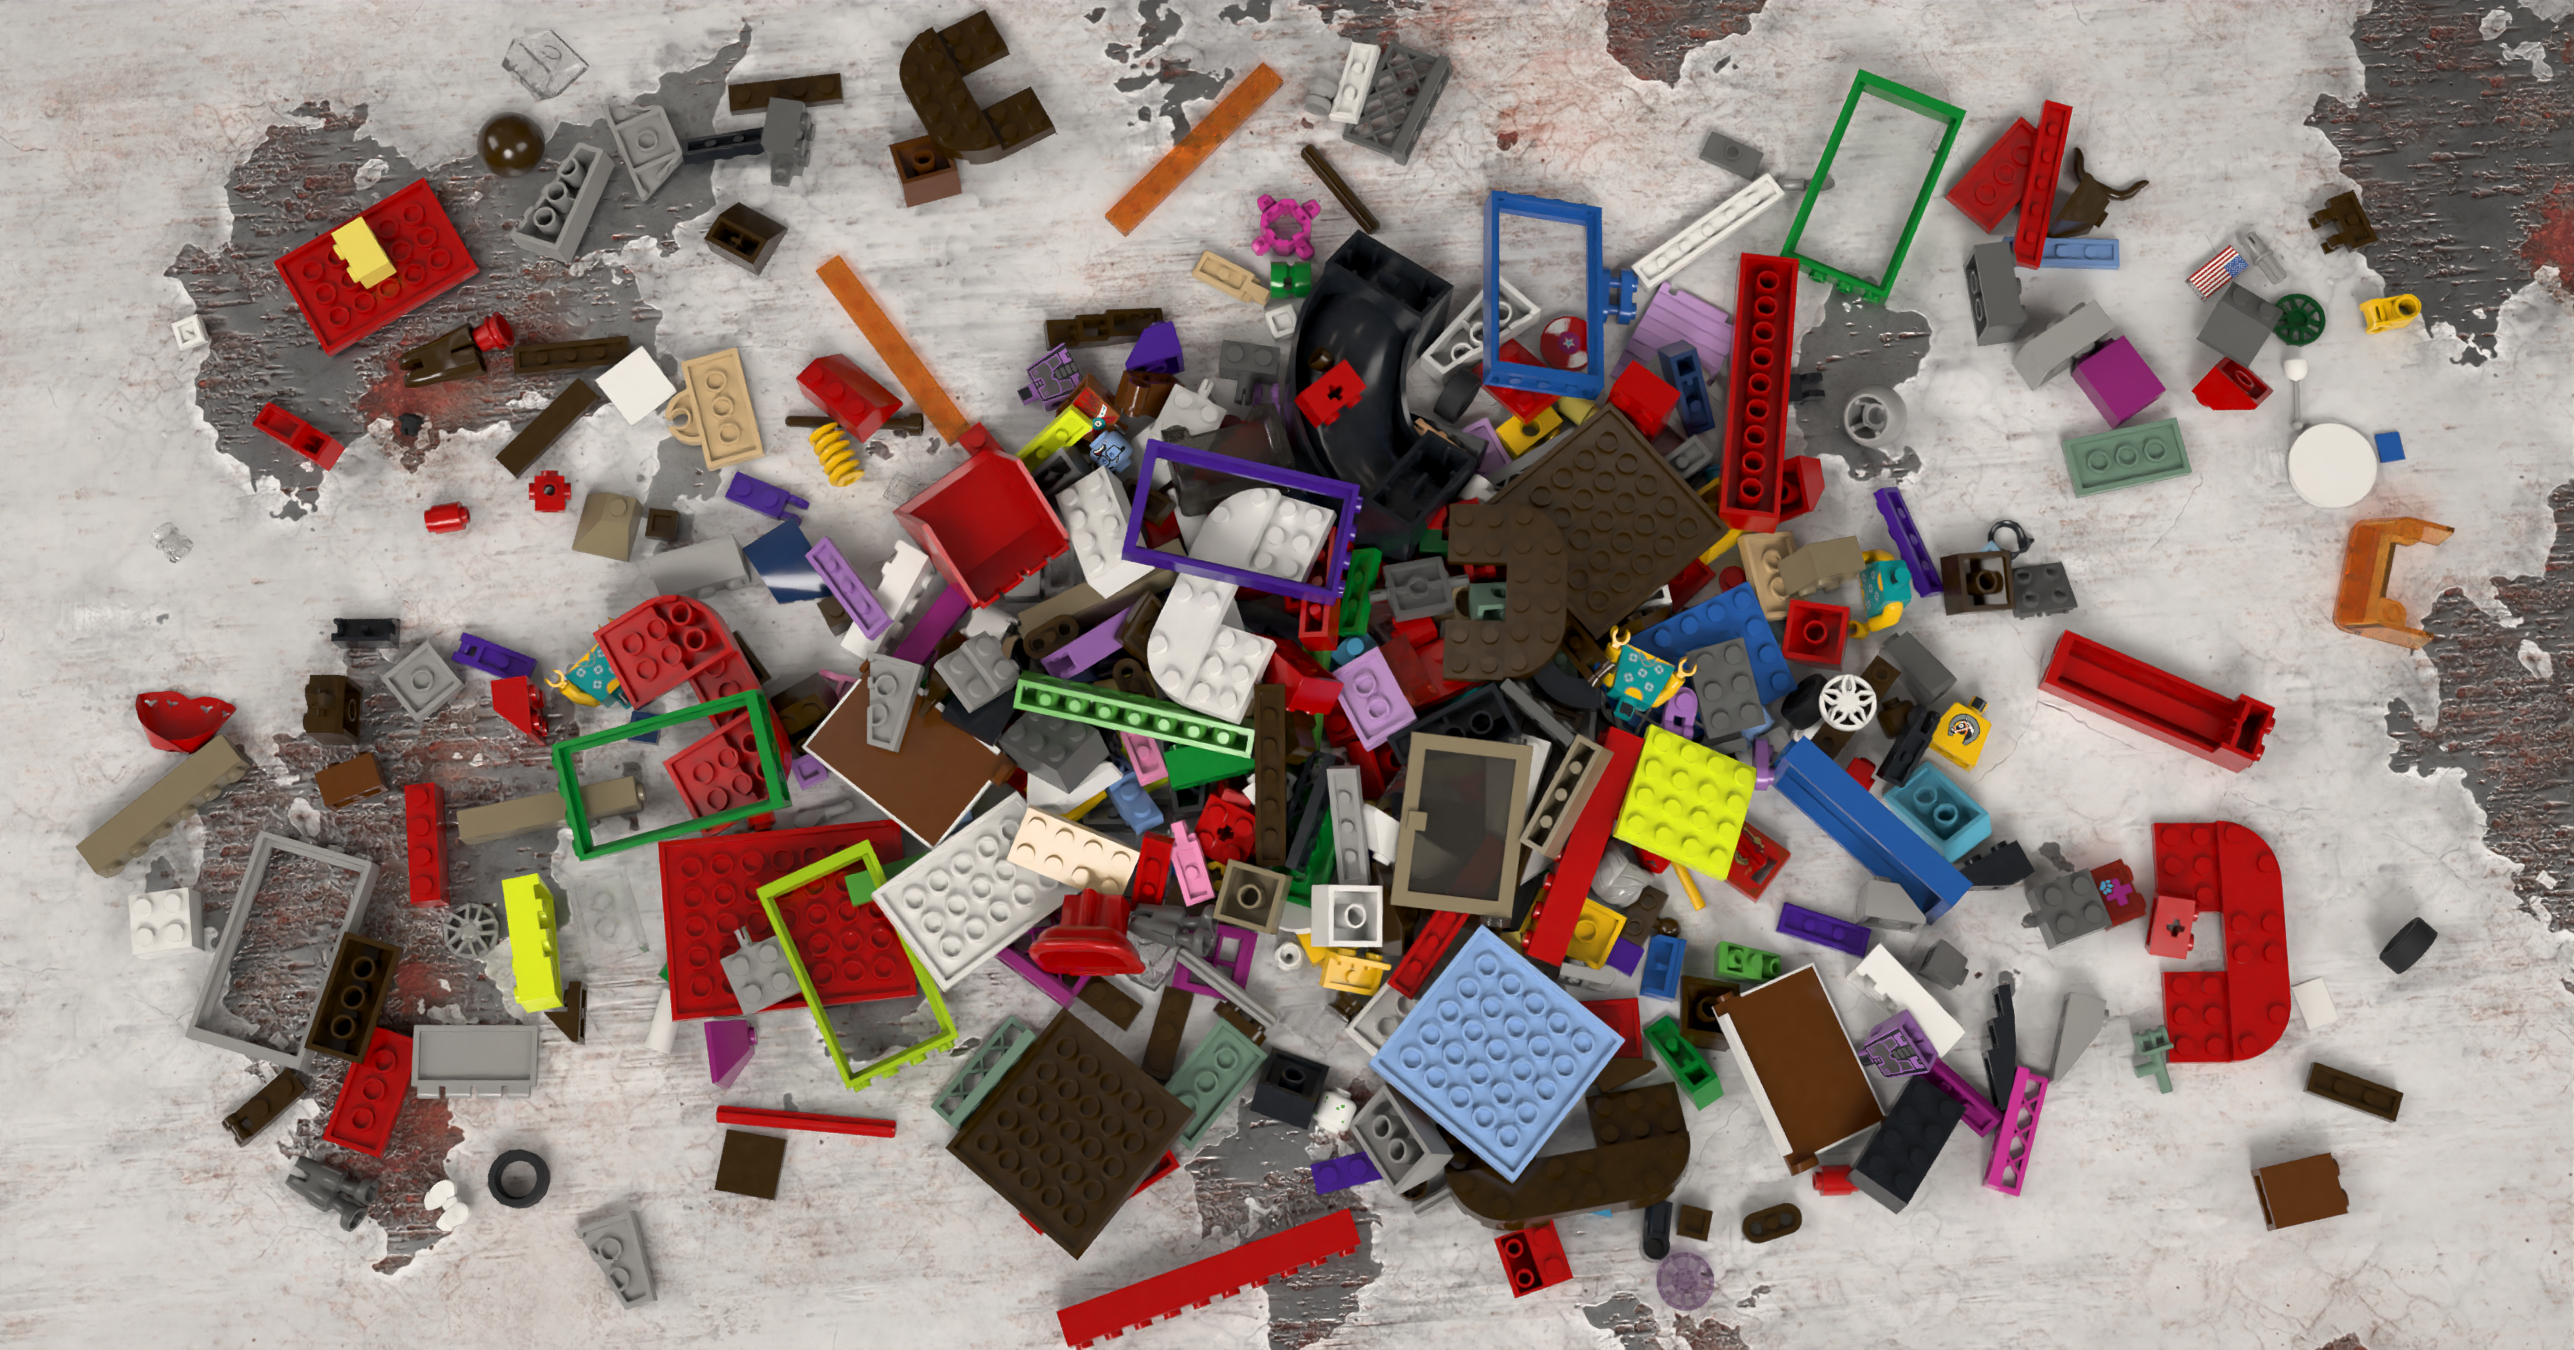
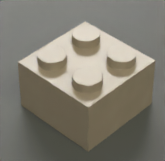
(1821, 566)
(1252, 897)

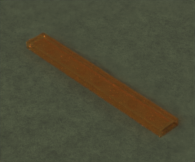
(893, 350)

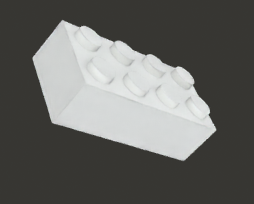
(1097, 522)

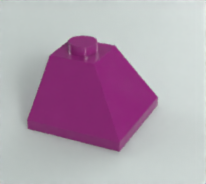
(729, 1049)

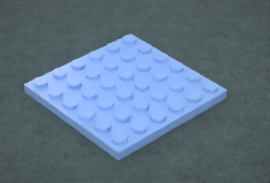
(1496, 1053)

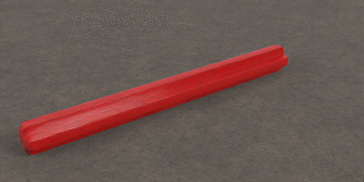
(806, 1121)

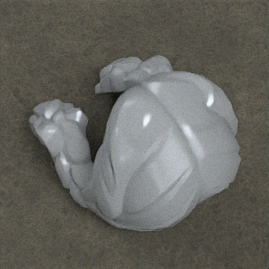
(1618, 879)

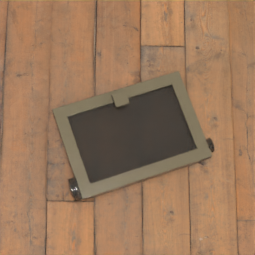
(1462, 825)

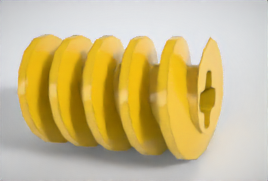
(834, 457)

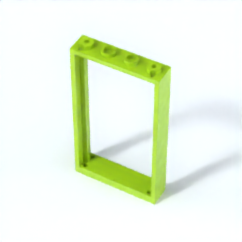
(889, 1066)

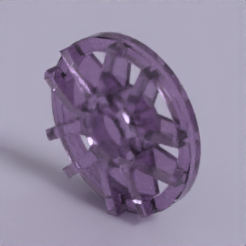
(1685, 1281)

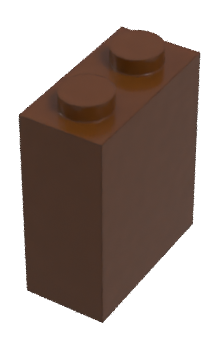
(2300, 1191)

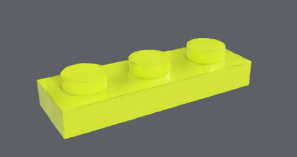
(1061, 432)

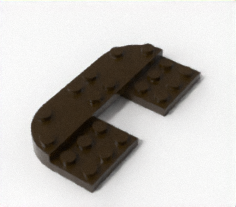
(1635, 1164)

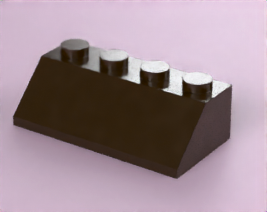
(353, 998)

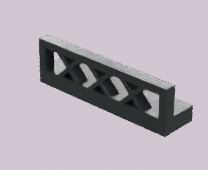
(1313, 813)

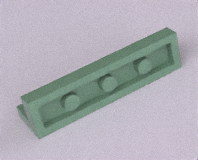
(993, 1077)

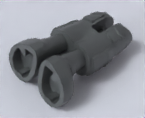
(1166, 926)
(323, 1189)

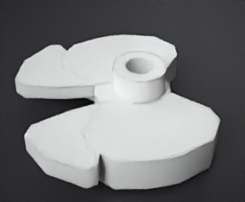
(445, 1195)

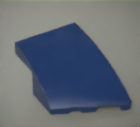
(783, 564)

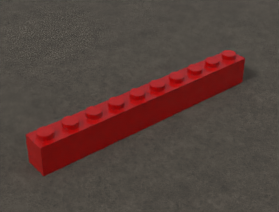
(1209, 1278)

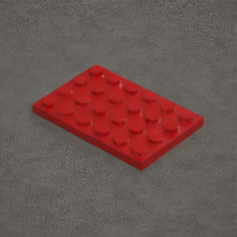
(420, 247)

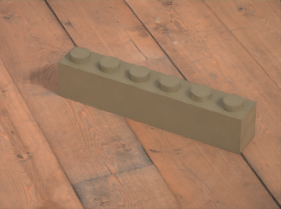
(163, 807)

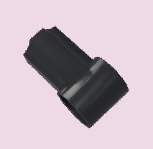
(1656, 1227)

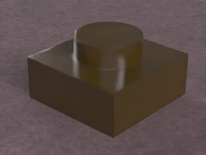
(662, 524)
(1694, 1223)

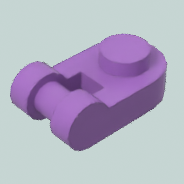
(1682, 705)

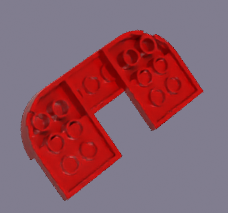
(684, 641)
(2247, 1005)

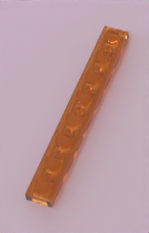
(1194, 149)

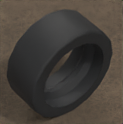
(1457, 395)
(1802, 705)
(2408, 945)
(500, 1164)

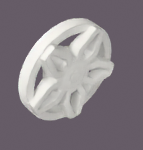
(1847, 702)

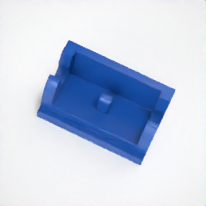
(1663, 968)

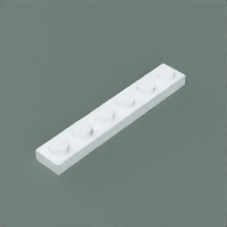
(1707, 232)

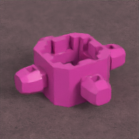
(1271, 213)

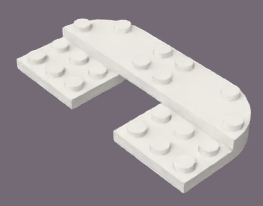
(1189, 648)

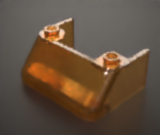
(2365, 575)

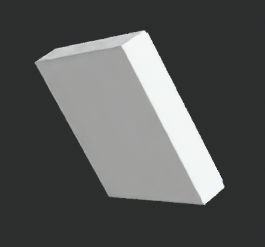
(636, 386)

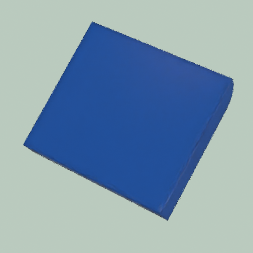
(2389, 447)

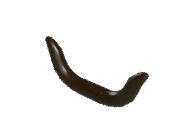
(2113, 194)

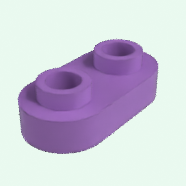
(1761, 757)

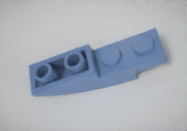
(1132, 799)

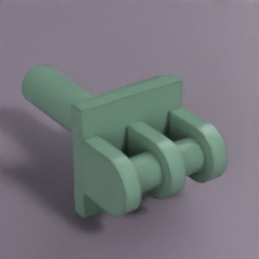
(2155, 1050)

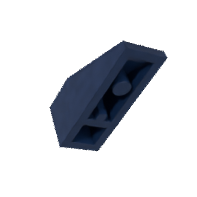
(1683, 372)

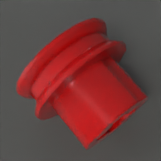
(493, 333)

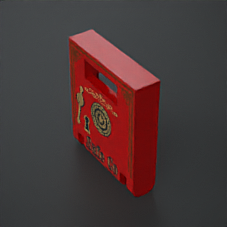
(1741, 872)

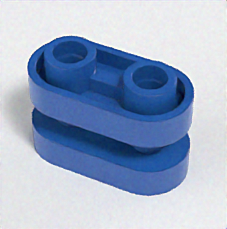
(1626, 285)

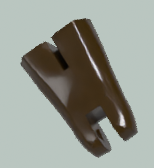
(444, 359)

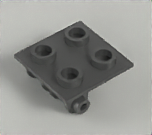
(2042, 590)

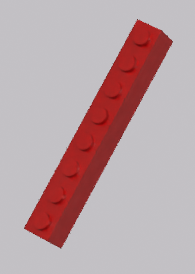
(1580, 855)

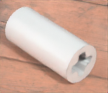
(662, 1029)

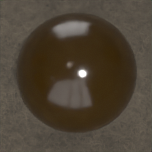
(510, 144)

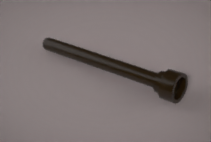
(910, 424)

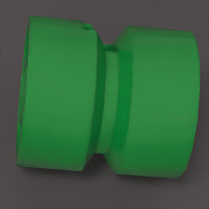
(1300, 276)

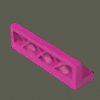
(2005, 1133)

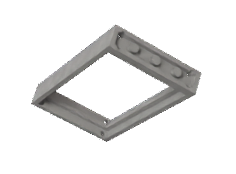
(235, 924)

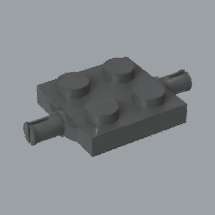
(1418, 589)

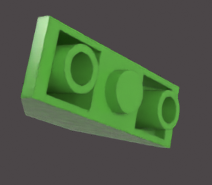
(1745, 964)

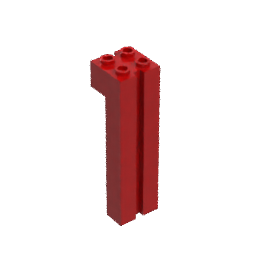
(2158, 702)

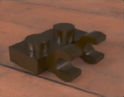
(2350, 221)

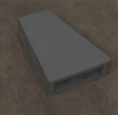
(1920, 671)

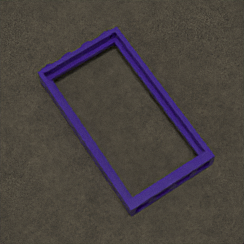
(1257, 471)

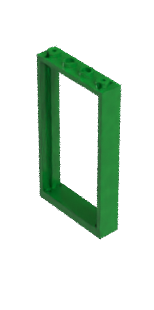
(1907, 99)
(768, 752)

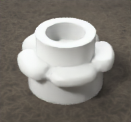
(1289, 948)

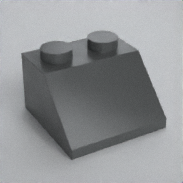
(2239, 324)

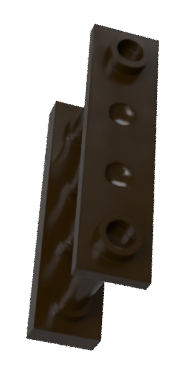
(1880, 677)

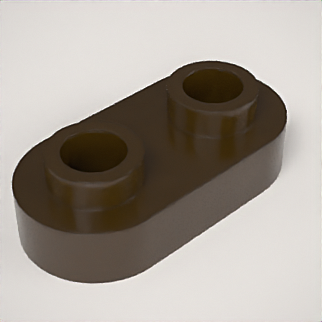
(1051, 636)
(1136, 682)
(1231, 1013)
(1770, 1223)

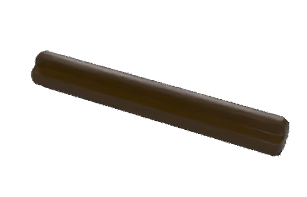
(1340, 189)

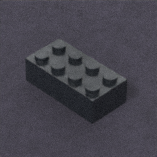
(1905, 1143)

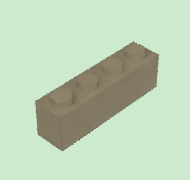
(1566, 796)

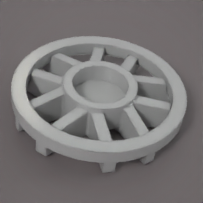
(471, 931)

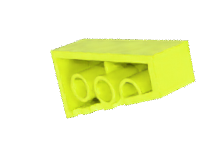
(533, 942)

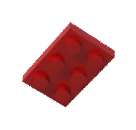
(1521, 403)

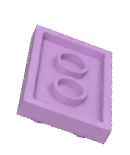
(1373, 699)

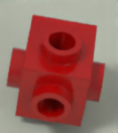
(553, 503)

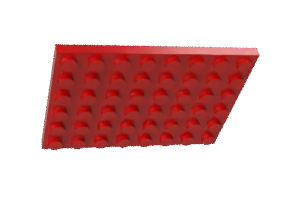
(712, 893)

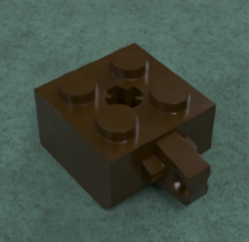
(333, 710)

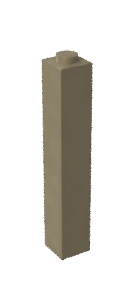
(1090, 606)
(548, 810)

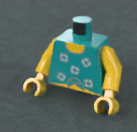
(1884, 592)
(1641, 678)
(591, 681)

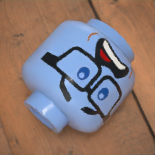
(1111, 451)

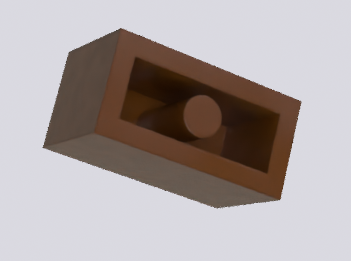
(351, 781)

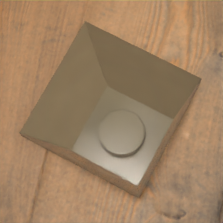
(608, 526)

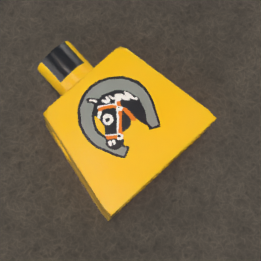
(1962, 733)

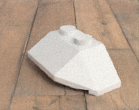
(1381, 834)

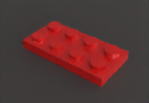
(1997, 179)
(373, 1095)

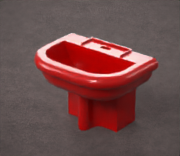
(1089, 938)

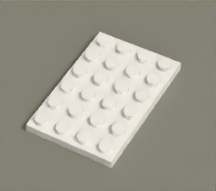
(968, 899)

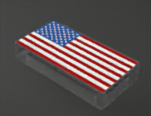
(2217, 273)

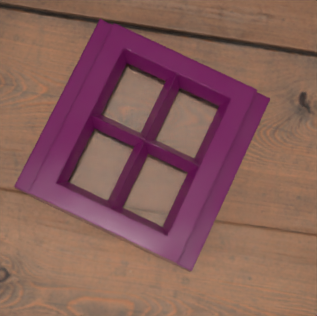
(1229, 953)

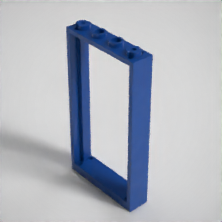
(1532, 377)

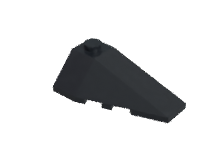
(1475, 716)

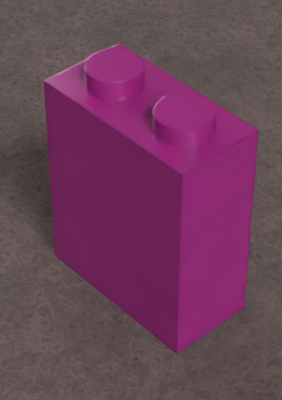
(2117, 381)

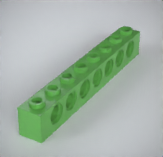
(1132, 714)

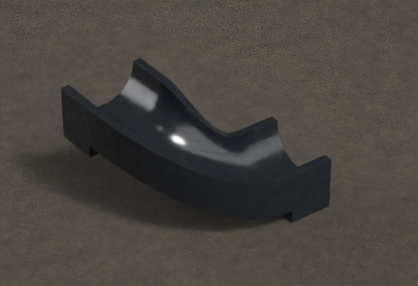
(1380, 319)

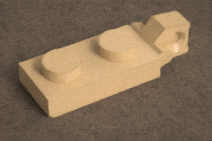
(1230, 279)

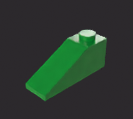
(1197, 766)
(1684, 1063)

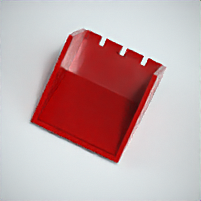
(985, 526)

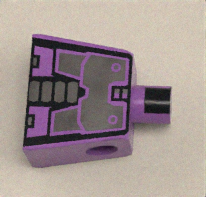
(1051, 379)
(1898, 1047)

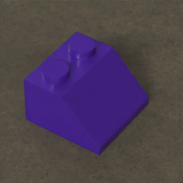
(1157, 350)

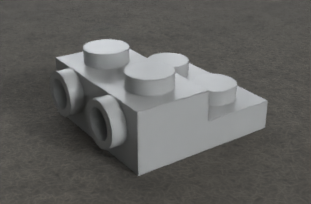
(978, 671)

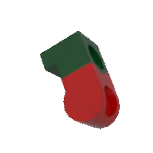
(1431, 542)

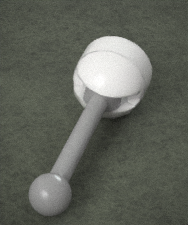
(2296, 371)

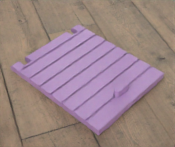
(1675, 319)

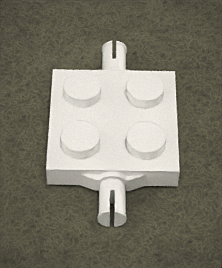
(1189, 411)

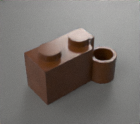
(1144, 392)

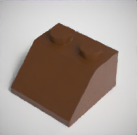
(924, 172)

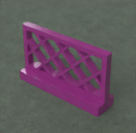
(1032, 973)

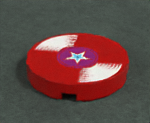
(1565, 344)

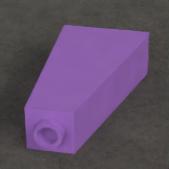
(1086, 649)

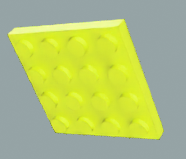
(1686, 803)

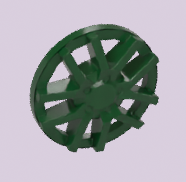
(2298, 320)

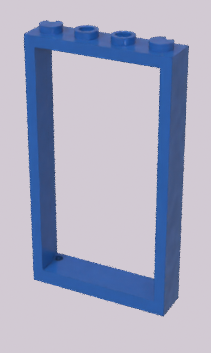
(1867, 828)

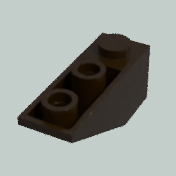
(1396, 920)

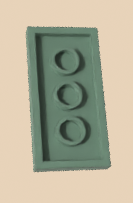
(2126, 457)
(1214, 1077)

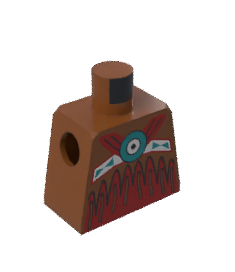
(1098, 405)

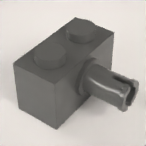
(1248, 365)

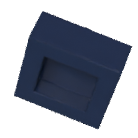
(650, 738)

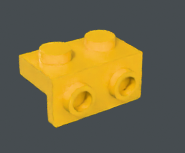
(1352, 972)

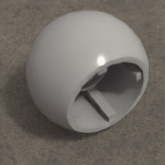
(1857, 421)

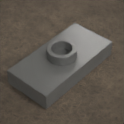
(1731, 156)

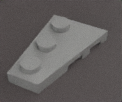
(892, 696)
(622, 1257)

